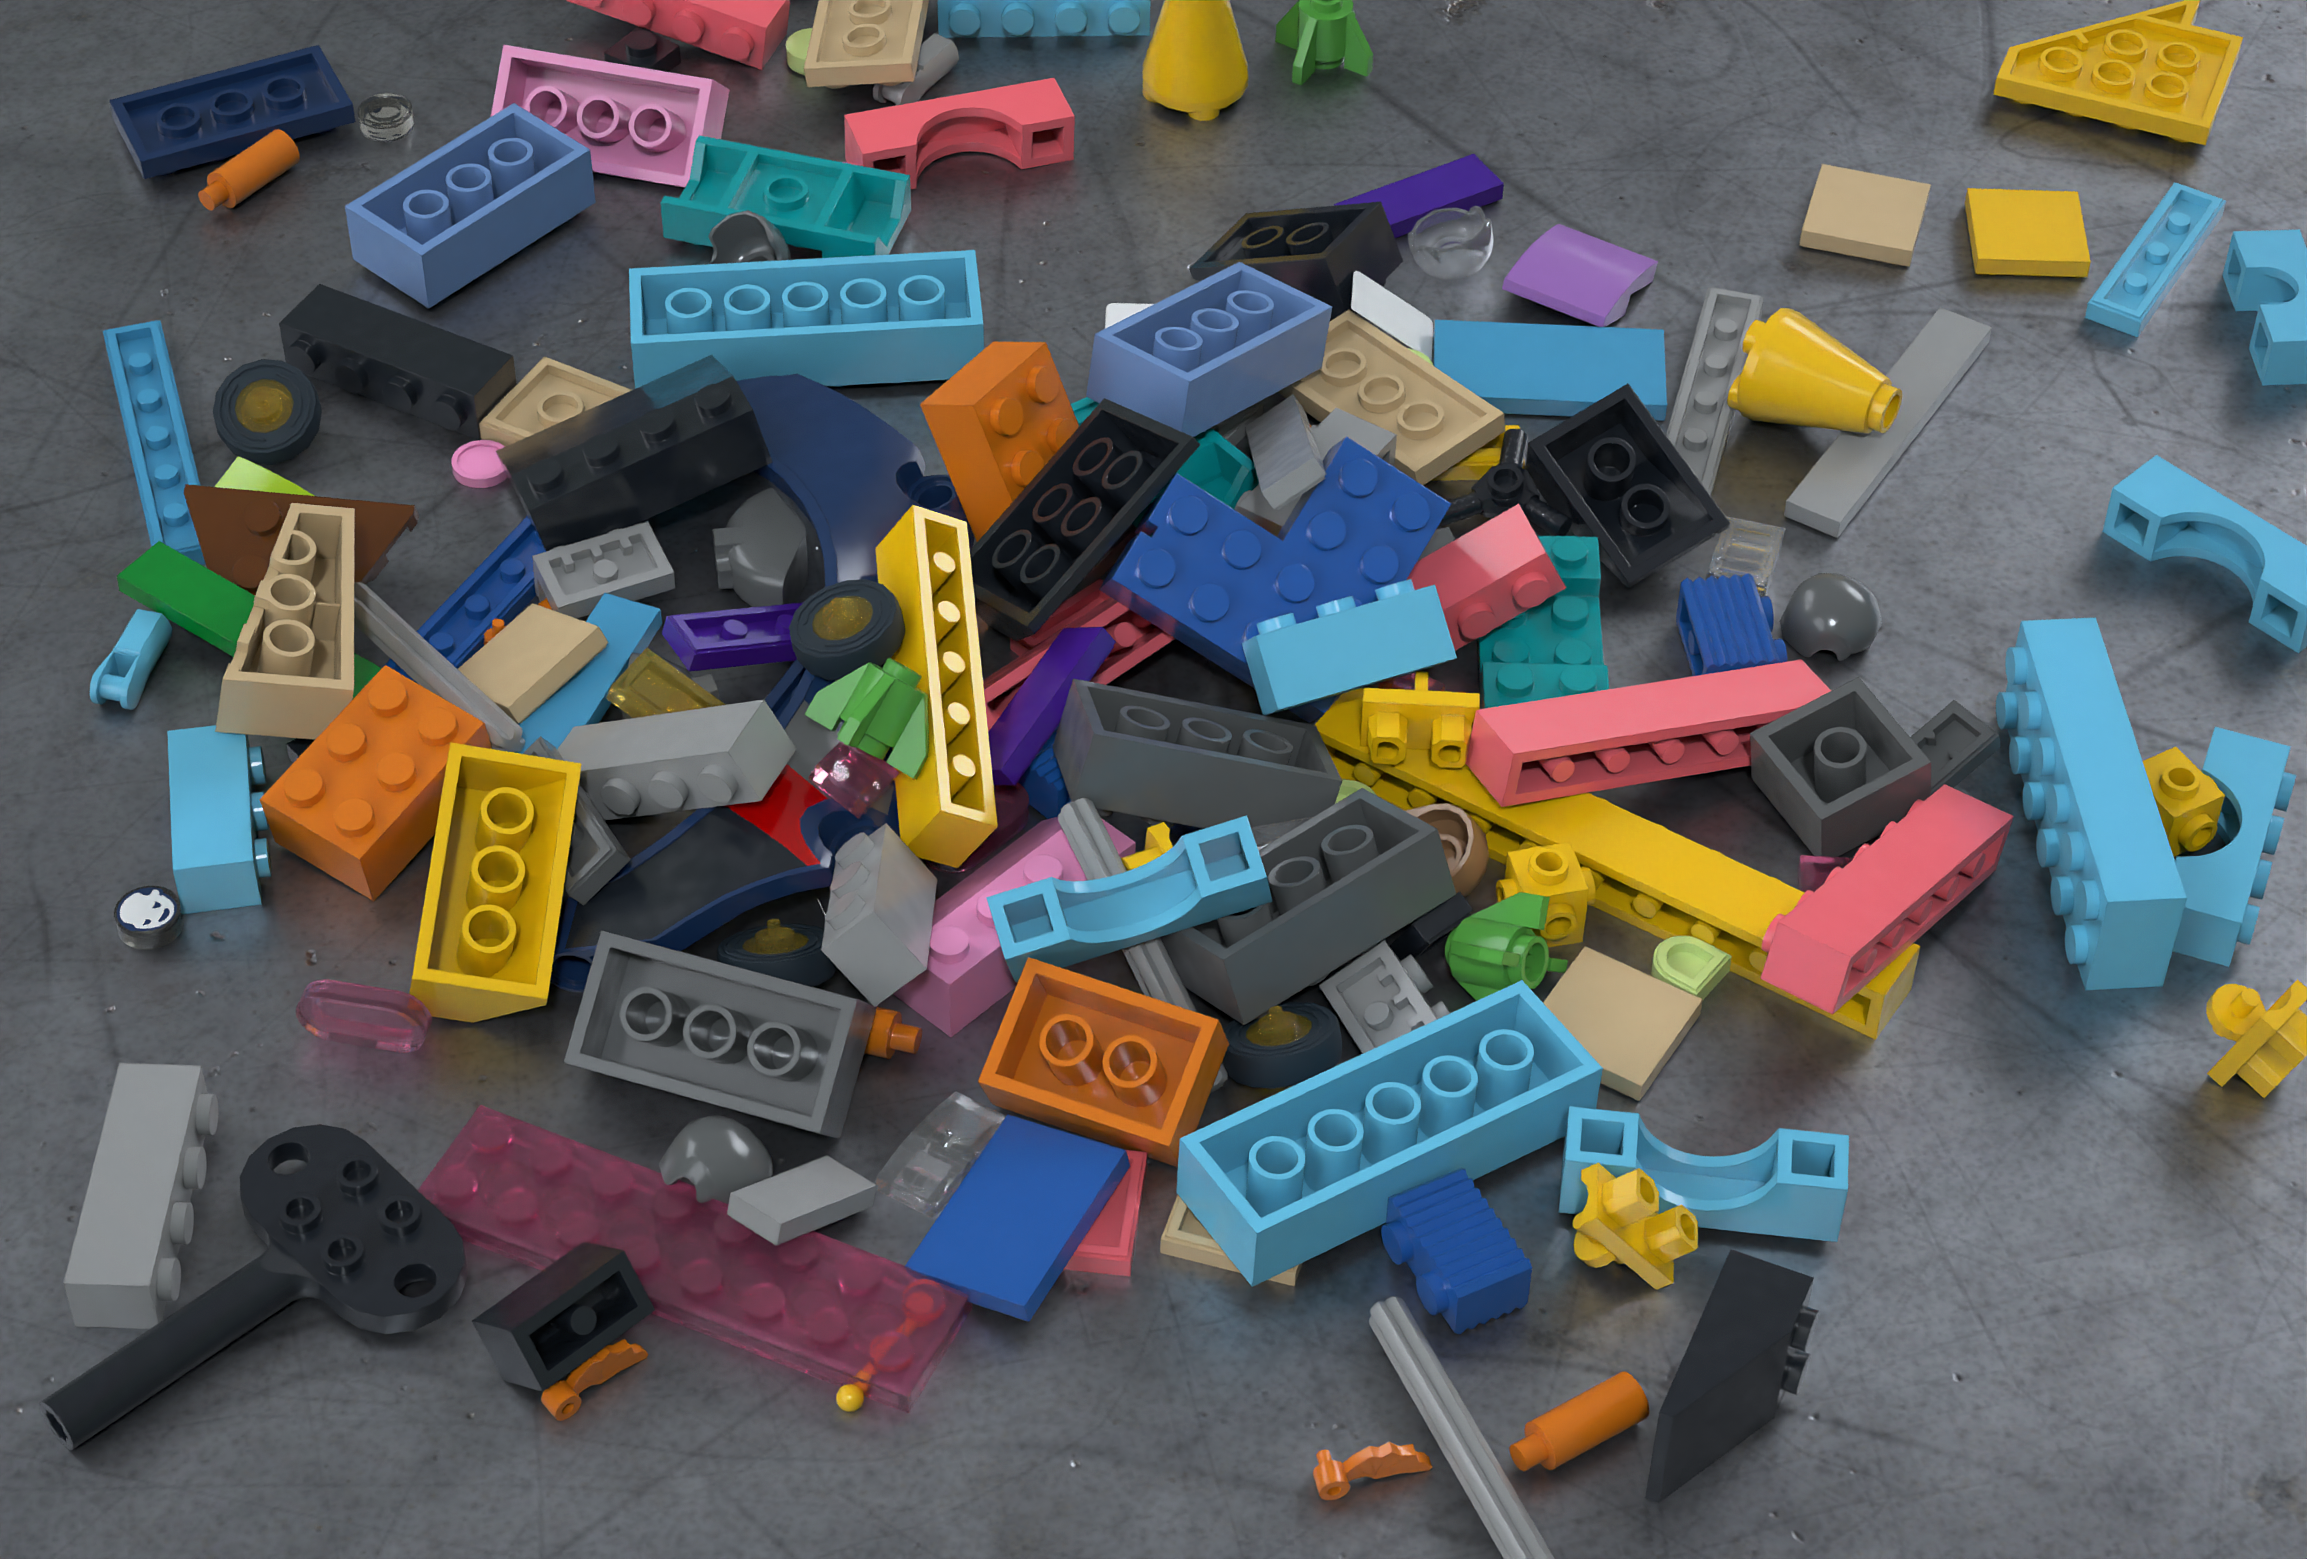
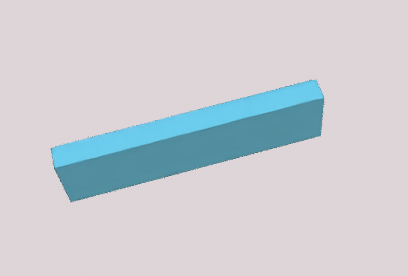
(2155, 259)

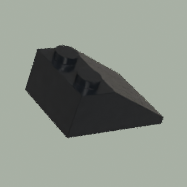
(1310, 249)
(1624, 485)
(1733, 1368)

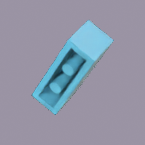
(1347, 646)
(216, 819)

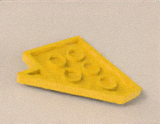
(2129, 71)

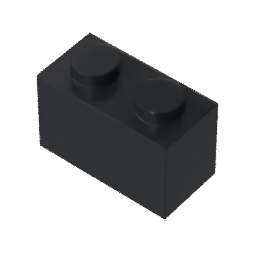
(563, 1315)

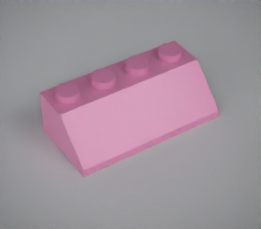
(628, 116)
(965, 955)

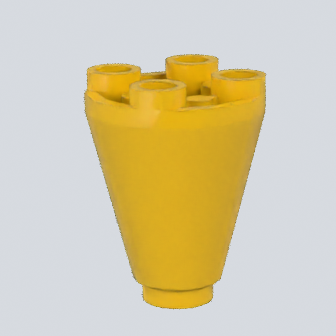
(1195, 58)
(1810, 379)

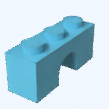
(2269, 276)

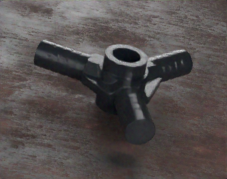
(1504, 488)

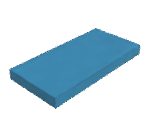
(1551, 366)

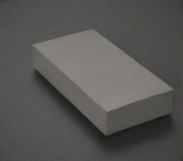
(801, 1200)

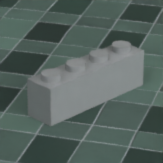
(679, 759)
(140, 1196)

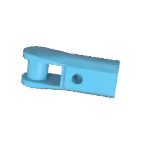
(131, 661)

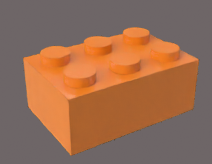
(999, 425)
(371, 783)
(1103, 1061)

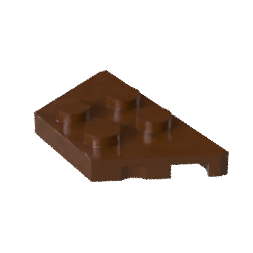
(242, 527)

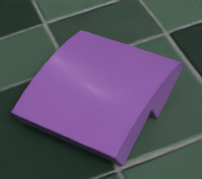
(1579, 275)

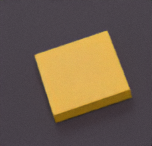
(2027, 233)

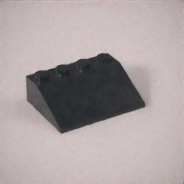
(636, 455)
(1072, 516)

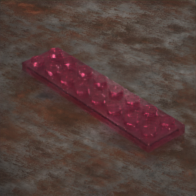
(794, 1303)

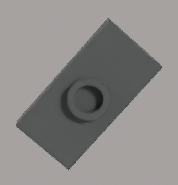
(1955, 744)

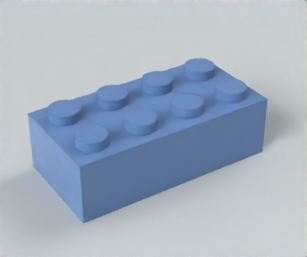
(470, 205)
(1210, 349)

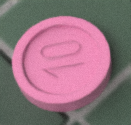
(478, 464)

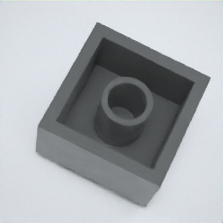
(1839, 769)

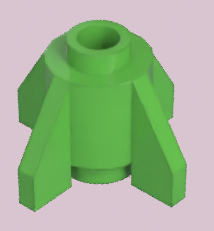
(1324, 38)
(879, 712)
(1500, 947)

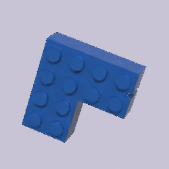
(1219, 574)

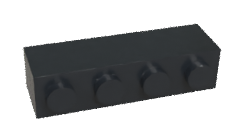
(396, 360)

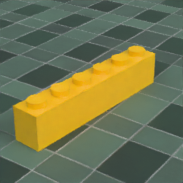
(930, 573)

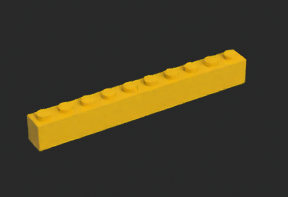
(1636, 865)

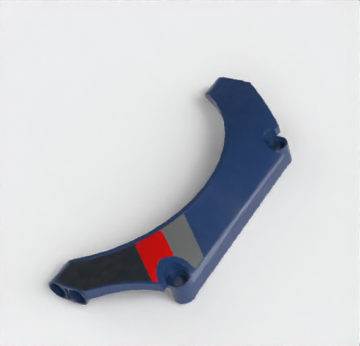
(853, 485)

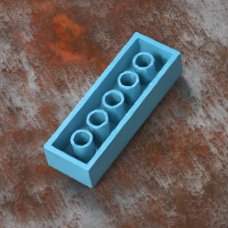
(811, 318)
(2090, 805)
(1332, 1149)

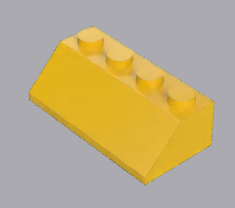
(494, 883)

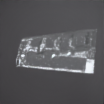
(1748, 549)

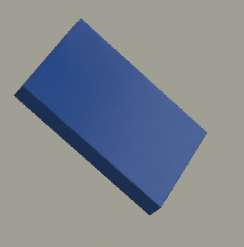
(1020, 1215)

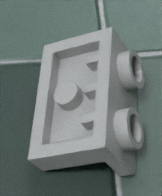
(616, 563)
(1381, 997)

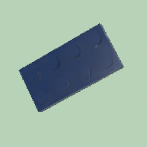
(230, 111)

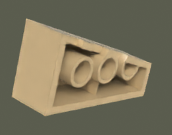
(298, 643)

